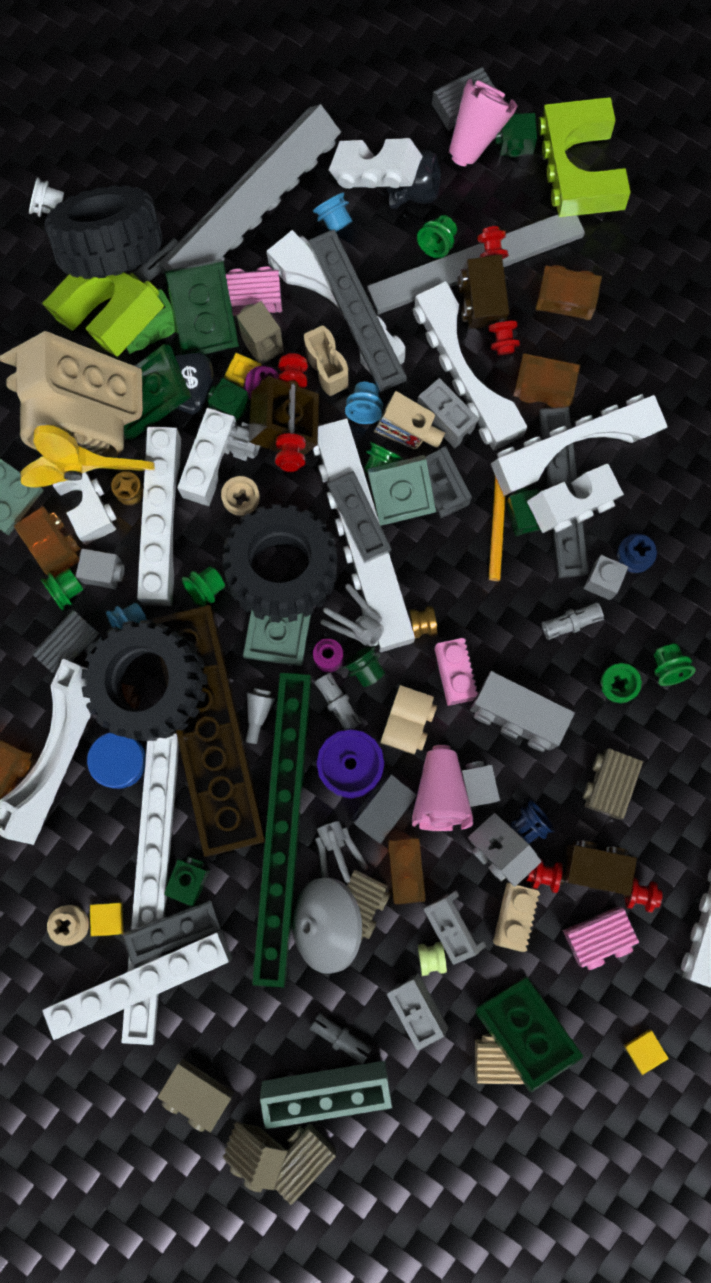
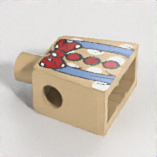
(408, 423)

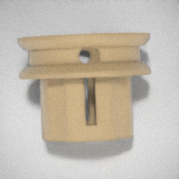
(234, 489)
(78, 927)

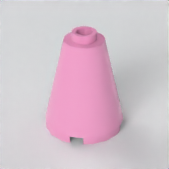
(478, 121)
(442, 793)

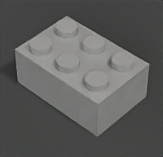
(521, 712)

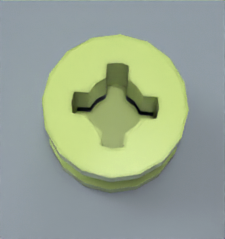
(432, 958)

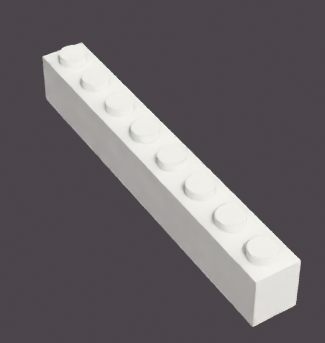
(376, 577)

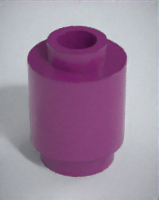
(331, 664)

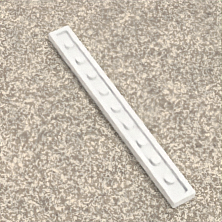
(152, 870)

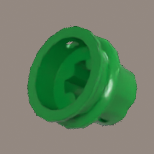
(437, 236)
(380, 456)
(203, 586)
(62, 587)
(671, 665)
(624, 673)

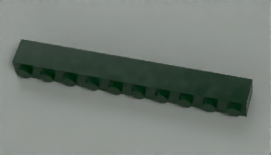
(282, 831)

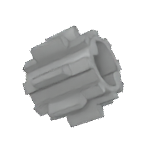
(239, 443)

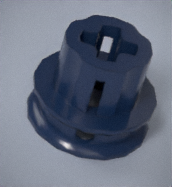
(631, 558)
(530, 825)

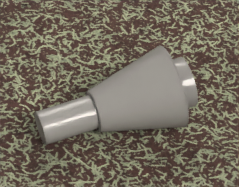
(258, 707)

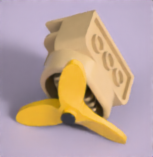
(73, 408)

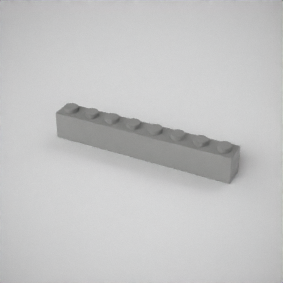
(256, 191)

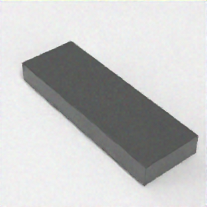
(359, 517)
(170, 932)

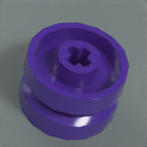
(343, 747)

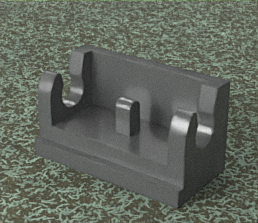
(447, 484)
(383, 807)

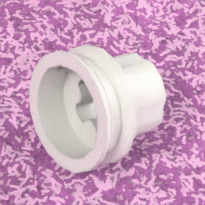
(44, 198)

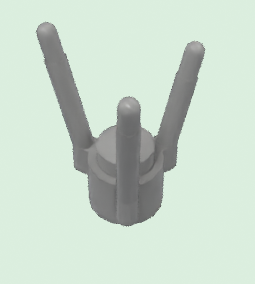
(365, 629)
(332, 838)

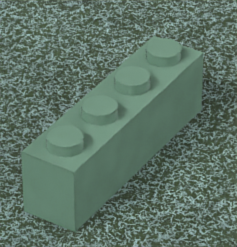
(325, 1095)

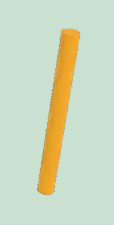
(497, 533)

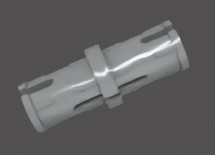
(572, 621)
(338, 702)

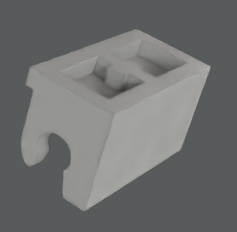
(450, 412)
(452, 929)
(417, 1012)

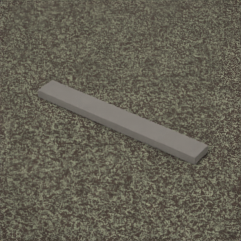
(520, 245)

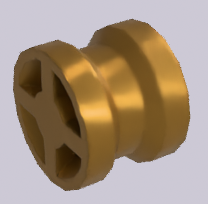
(123, 483)
(423, 622)

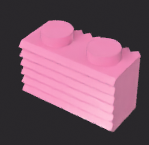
(254, 287)
(455, 671)
(601, 937)

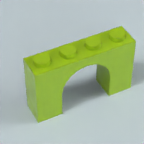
(575, 189)
(119, 323)

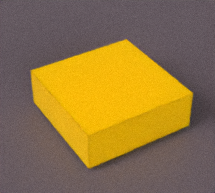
(239, 368)
(106, 919)
(646, 1052)

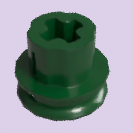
(365, 666)

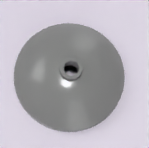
(327, 925)

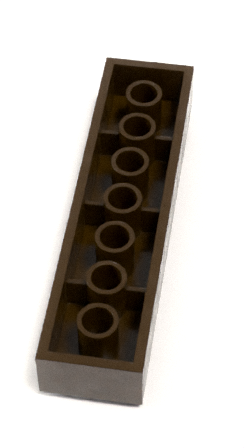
(215, 747)

